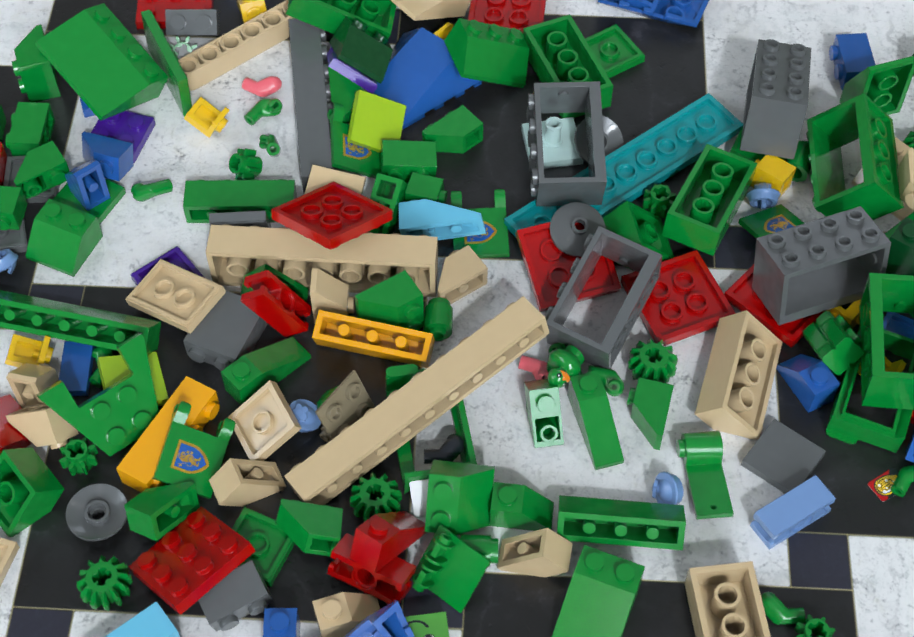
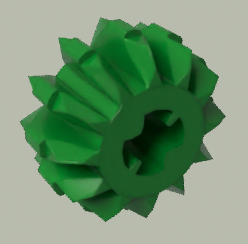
(652, 361)
(366, 492)
(115, 578)

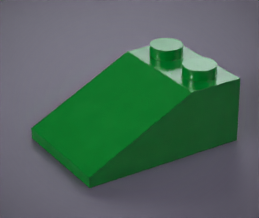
(883, 84)
(599, 596)

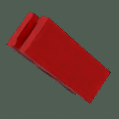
(276, 303)
(387, 584)

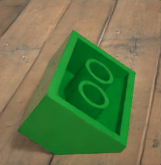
(489, 52)

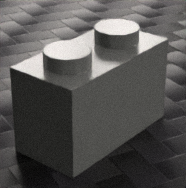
(193, 21)
(235, 597)

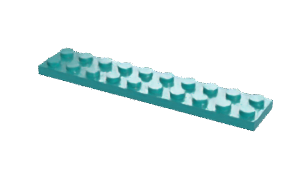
(649, 158)

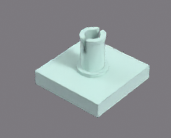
(557, 142)

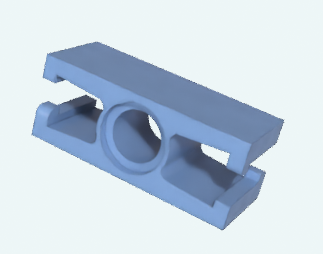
(792, 512)

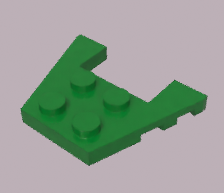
(118, 412)

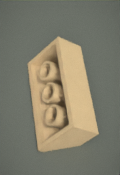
(739, 376)

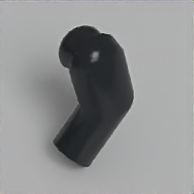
(448, 451)

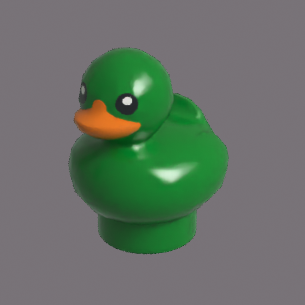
(563, 365)

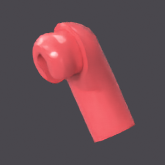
(263, 87)
(535, 366)

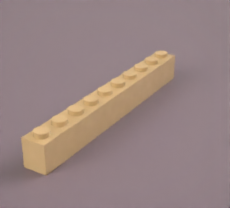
(418, 403)

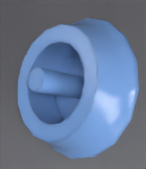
(763, 196)
(8, 260)
(305, 415)
(667, 489)

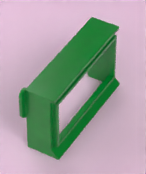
(395, 379)
(854, 428)

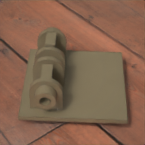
(343, 407)

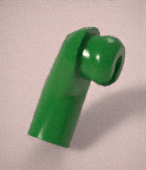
(903, 481)
(779, 613)

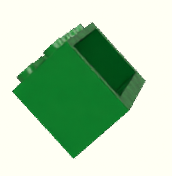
(841, 125)
(879, 386)

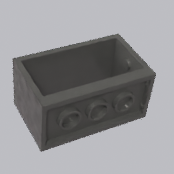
(567, 98)
(776, 99)
(625, 253)
(818, 264)

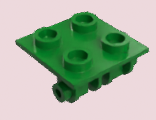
(450, 569)

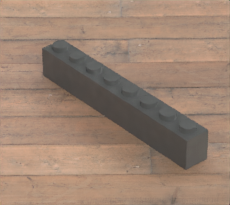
(311, 96)

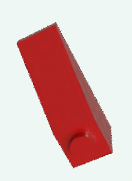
(384, 538)

